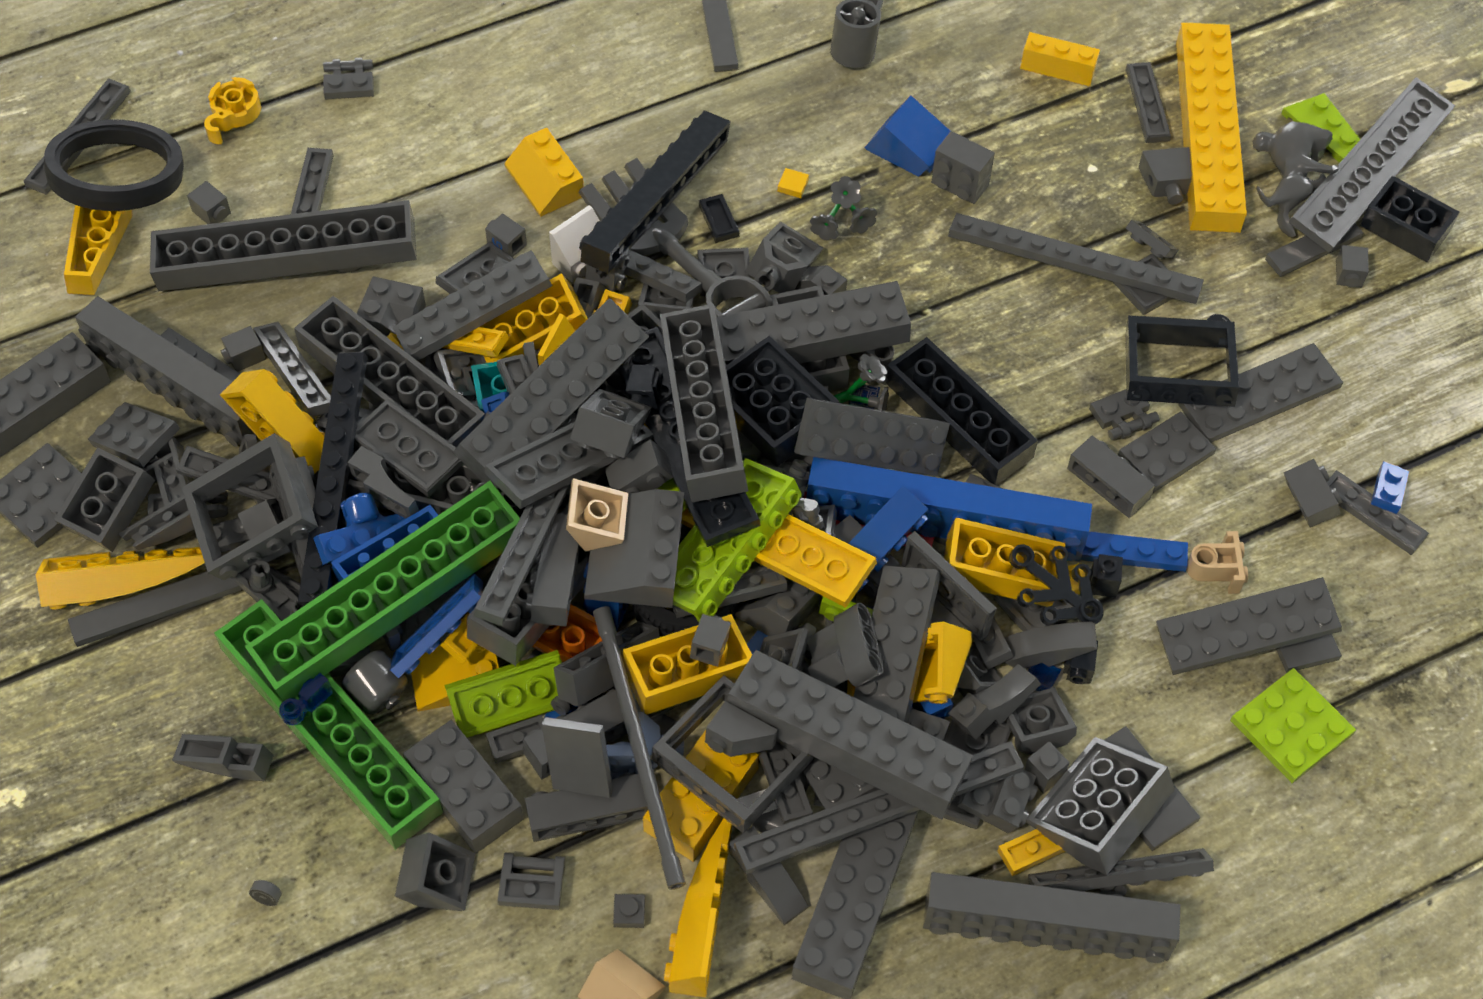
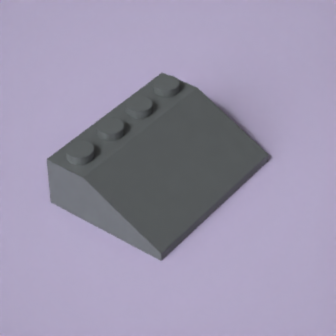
(646, 561)
(1102, 804)

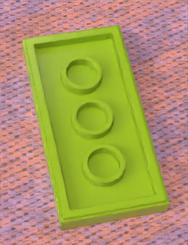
(504, 694)

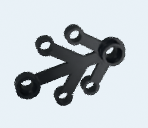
(1059, 587)

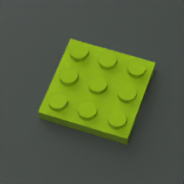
(1293, 725)

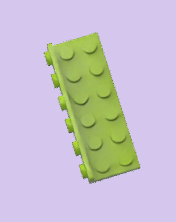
(710, 573)

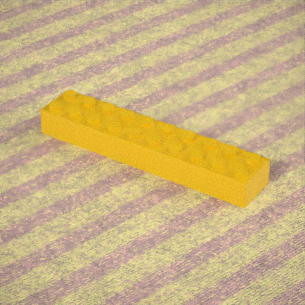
(1211, 127)

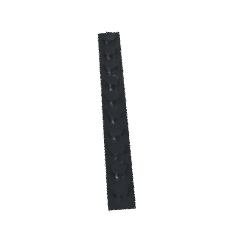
(333, 469)

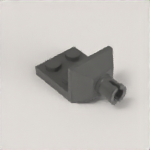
(783, 259)

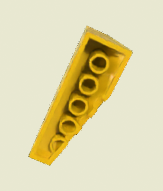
(100, 576)
(699, 919)

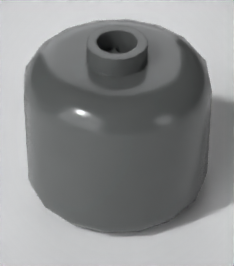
(373, 684)

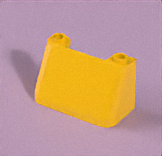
(941, 663)

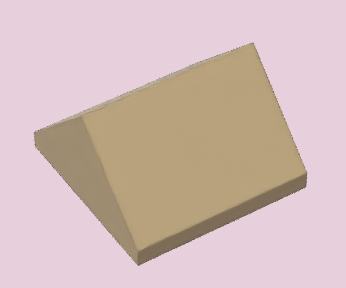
(596, 515)
(620, 978)

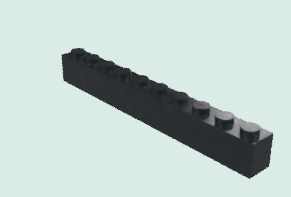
(654, 192)

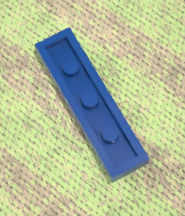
(1138, 551)

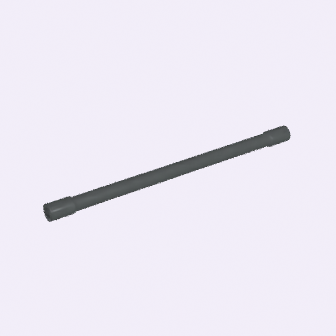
(670, 861)

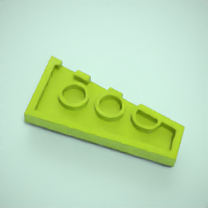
(1323, 114)

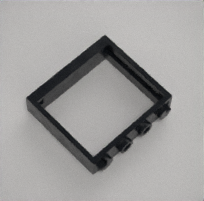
(1181, 332)

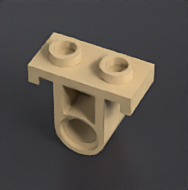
(1222, 562)

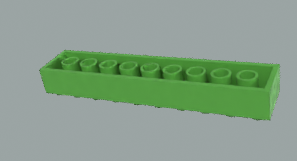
(385, 591)
(342, 741)

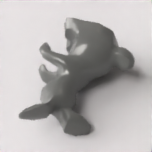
(1294, 152)

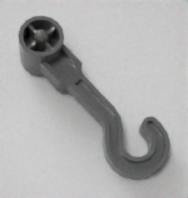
(856, 32)

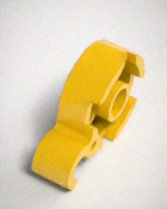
(232, 106)

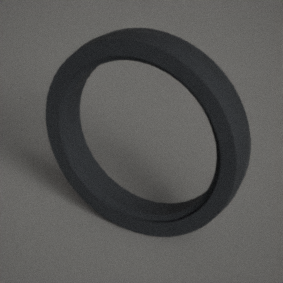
(113, 197)

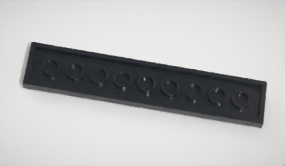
(715, 517)

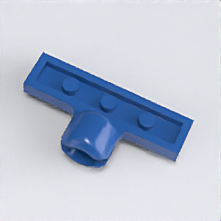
(362, 525)

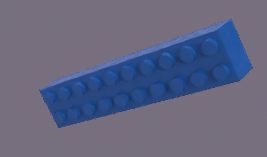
(866, 489)

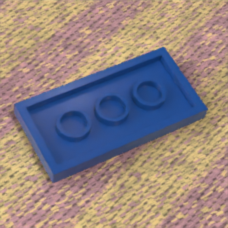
(442, 621)

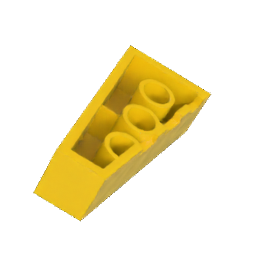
(92, 247)

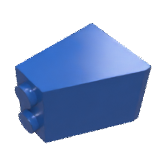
(909, 138)

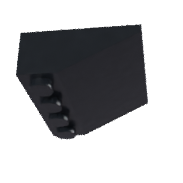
(770, 397)

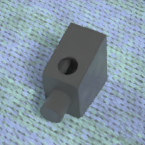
(1167, 172)

